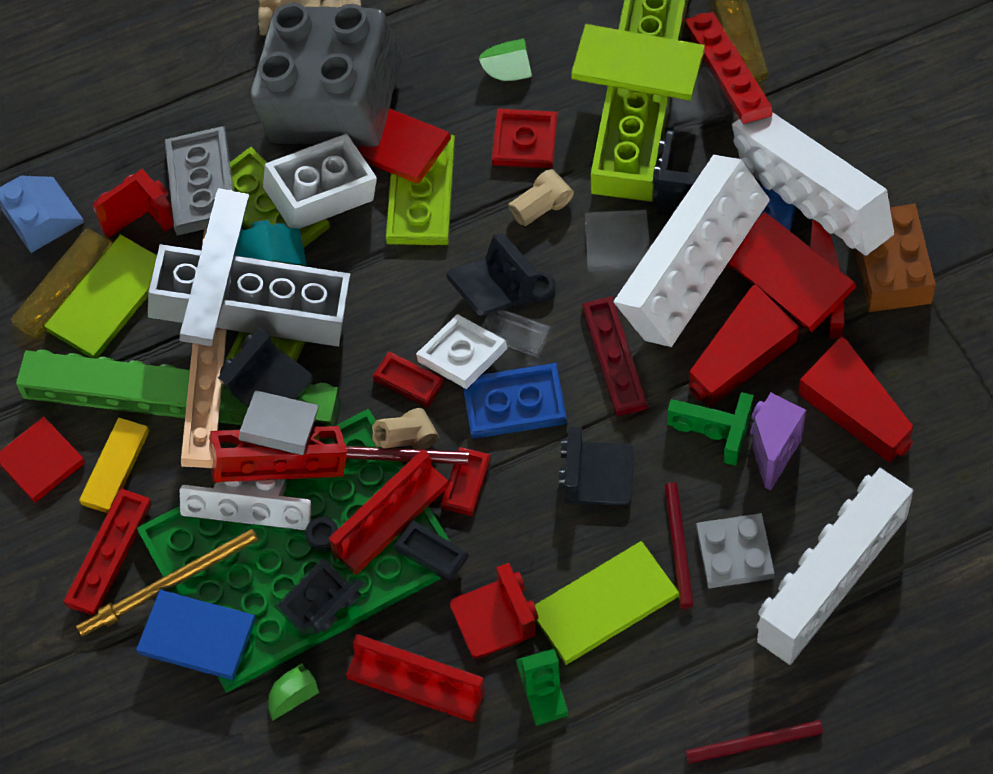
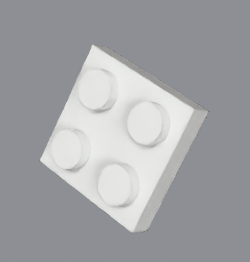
(461, 351)

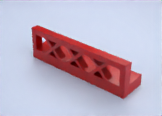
(256, 463)
(387, 513)
(416, 678)

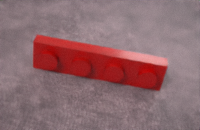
(108, 552)

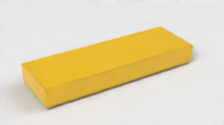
(114, 465)

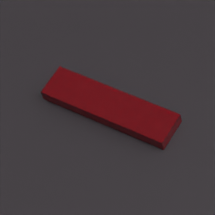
(614, 356)

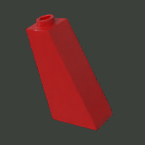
(742, 347)
(856, 401)

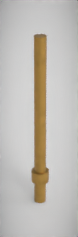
(111, 613)

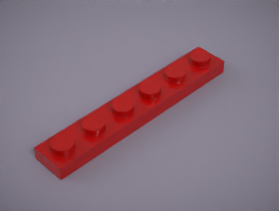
(729, 68)

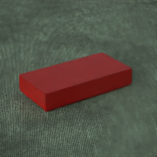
(408, 379)
(466, 483)

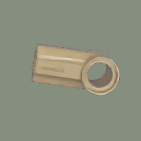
(547, 193)
(411, 429)

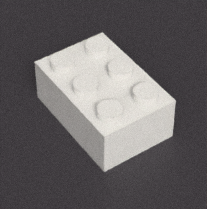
(319, 182)

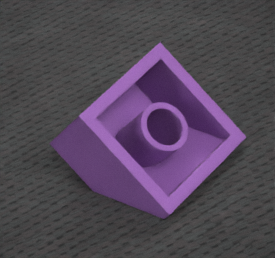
(775, 435)

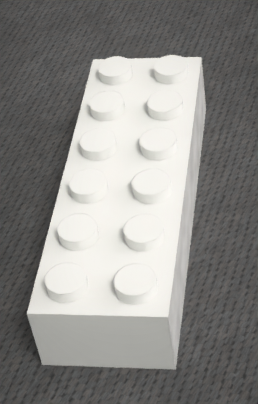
(816, 182)
(692, 250)
(833, 565)

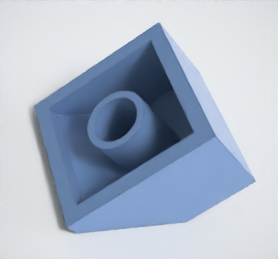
(38, 210)

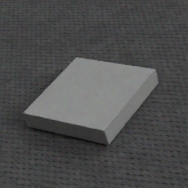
(278, 422)

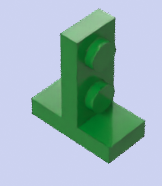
(714, 423)
(542, 686)

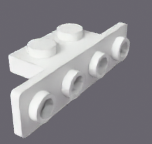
(246, 502)

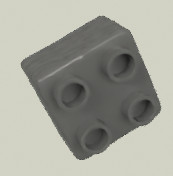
(326, 74)

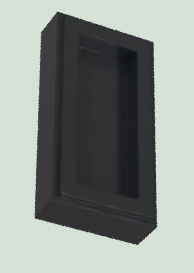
(431, 551)

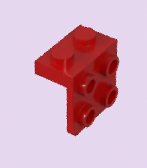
(132, 200)
(495, 614)

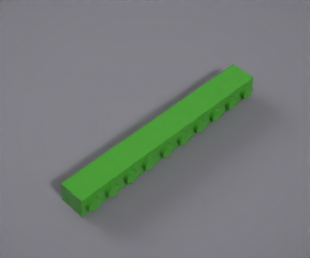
(138, 387)

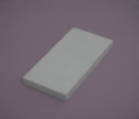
(196, 170)

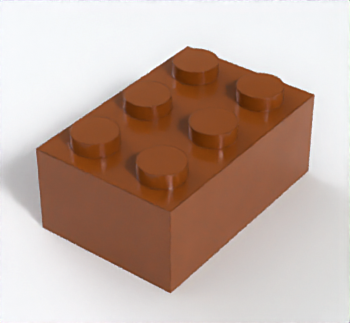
(899, 269)

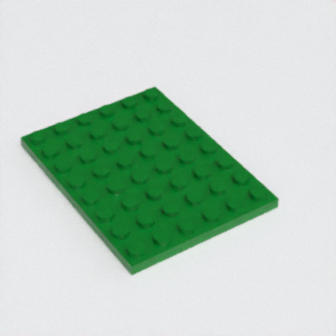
(270, 567)

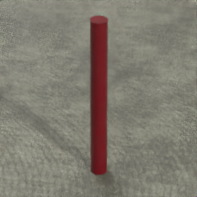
(405, 455)
(679, 545)
(754, 741)

